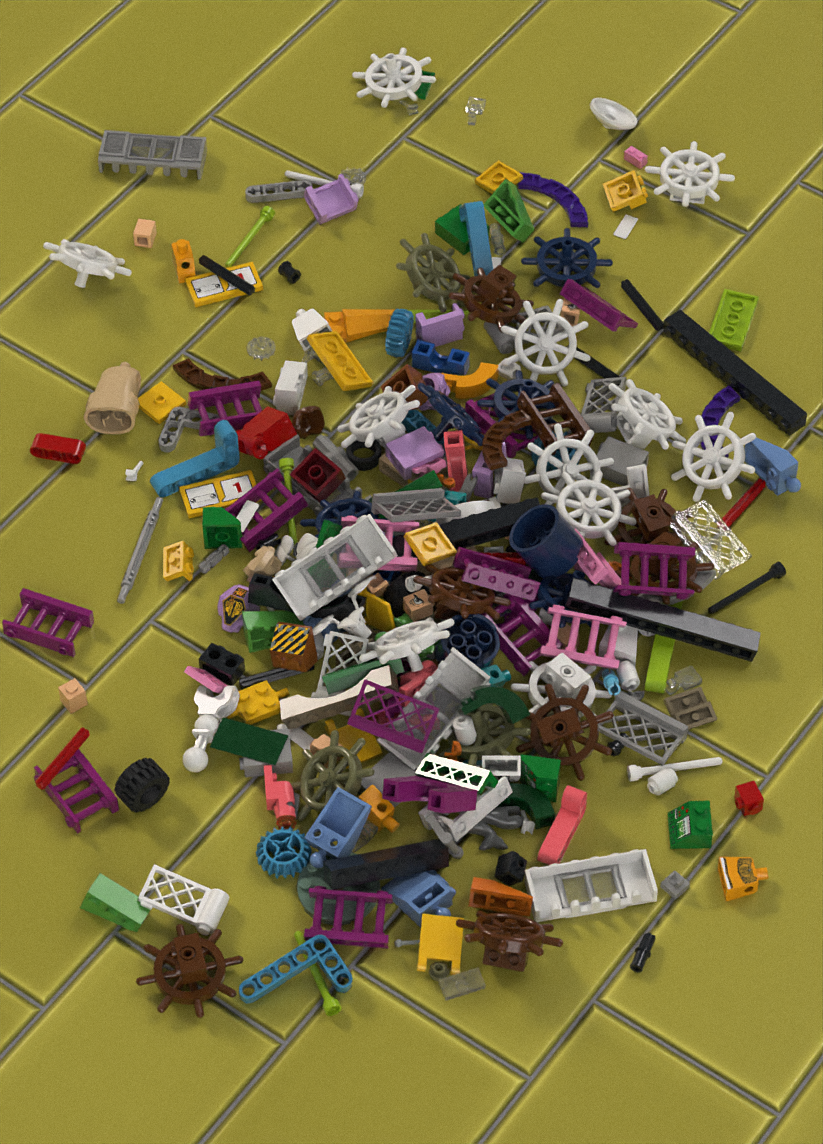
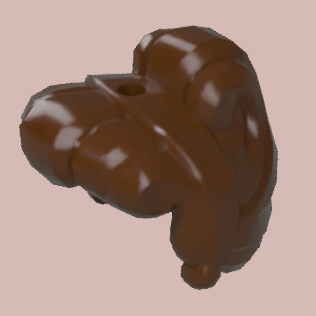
(308, 421)

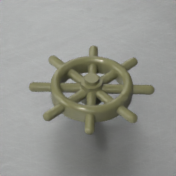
(431, 272)
(484, 743)
(330, 777)

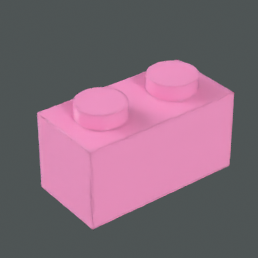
(635, 157)

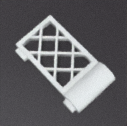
(321, 691)
(206, 915)

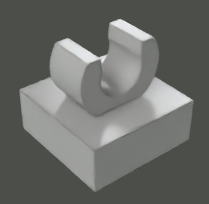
(675, 884)

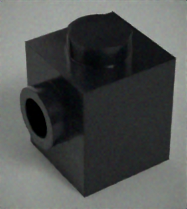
(510, 868)

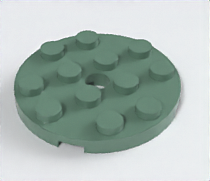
(314, 877)

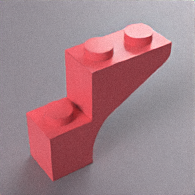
(456, 458)

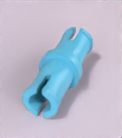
(611, 681)

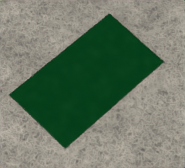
(249, 741)

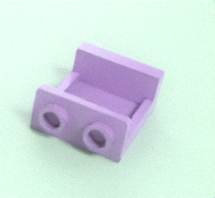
(331, 199)
(441, 328)
(413, 451)
(484, 485)

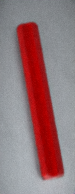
(744, 502)
(62, 758)

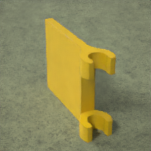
(378, 612)
(349, 735)
(440, 941)

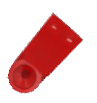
(265, 433)

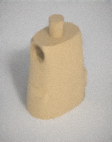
(115, 401)

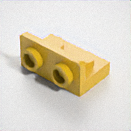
(178, 561)

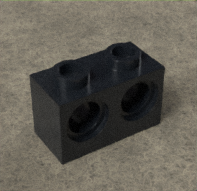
(218, 662)

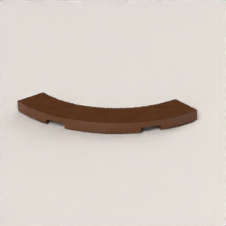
(196, 377)
(496, 436)

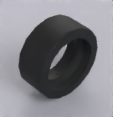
(364, 464)

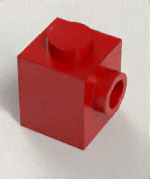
(748, 798)

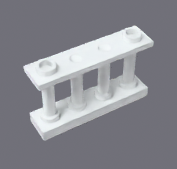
(468, 819)

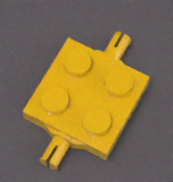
(258, 703)

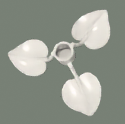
(283, 550)
(357, 626)

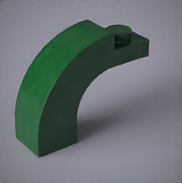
(510, 703)
(533, 803)

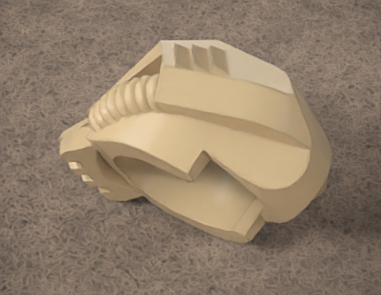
(264, 563)

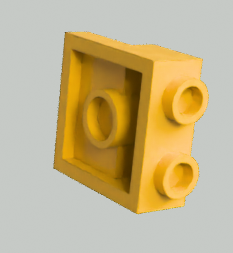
(626, 191)

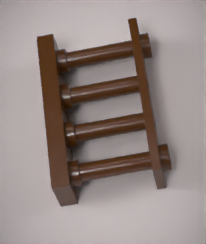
(564, 408)

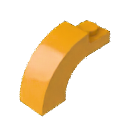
(473, 384)

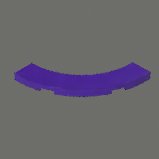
(560, 193)
(716, 408)

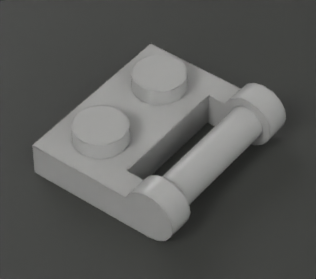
(445, 836)

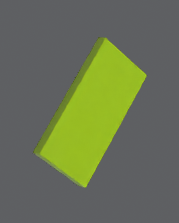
(733, 318)

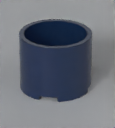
(546, 541)
(475, 631)

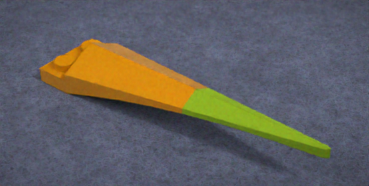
(360, 323)

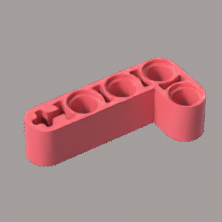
(564, 826)

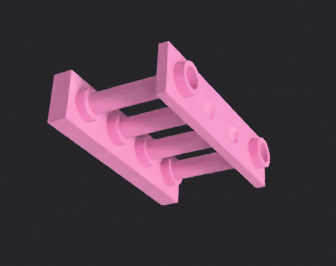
(402, 564)
(596, 566)
(589, 656)

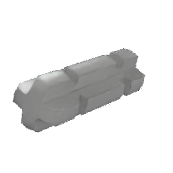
(213, 559)

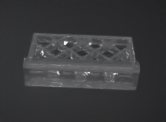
(705, 554)

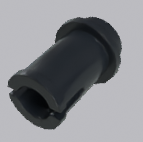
(269, 541)
(616, 746)

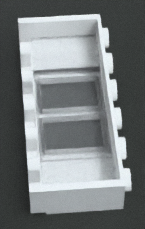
(442, 690)

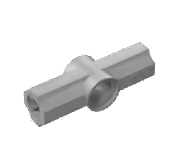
(336, 455)

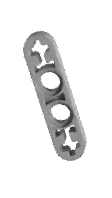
(278, 189)

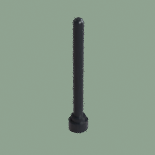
(776, 571)

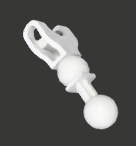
(211, 713)

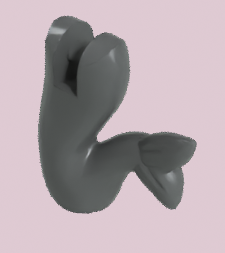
(502, 817)

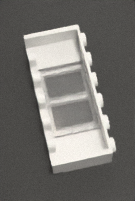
(334, 566)
(591, 885)

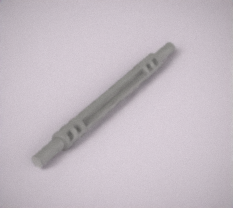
(140, 550)

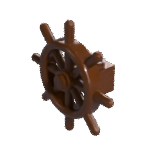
(494, 293)
(651, 515)
(673, 568)
(458, 597)
(564, 728)
(508, 938)
(190, 967)

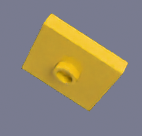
(495, 175)
(159, 402)
(430, 544)

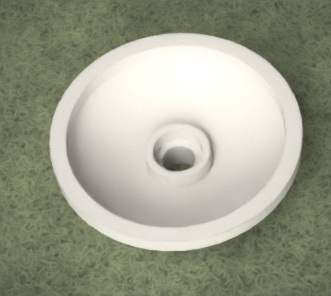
(612, 114)

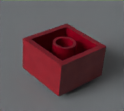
(318, 475)

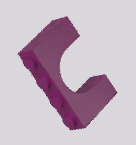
(441, 796)

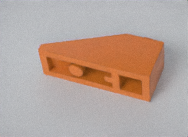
(499, 897)

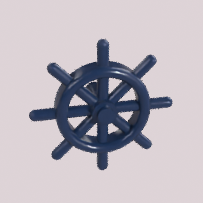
(566, 260)
(532, 389)
(452, 415)
(341, 509)
(562, 583)

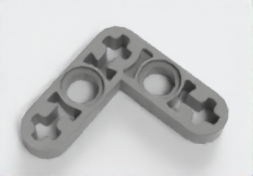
(184, 420)

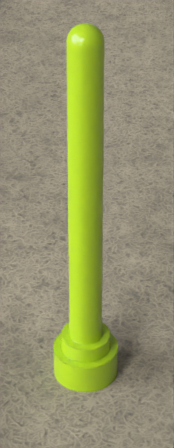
(266, 215)
(286, 466)
(330, 1004)

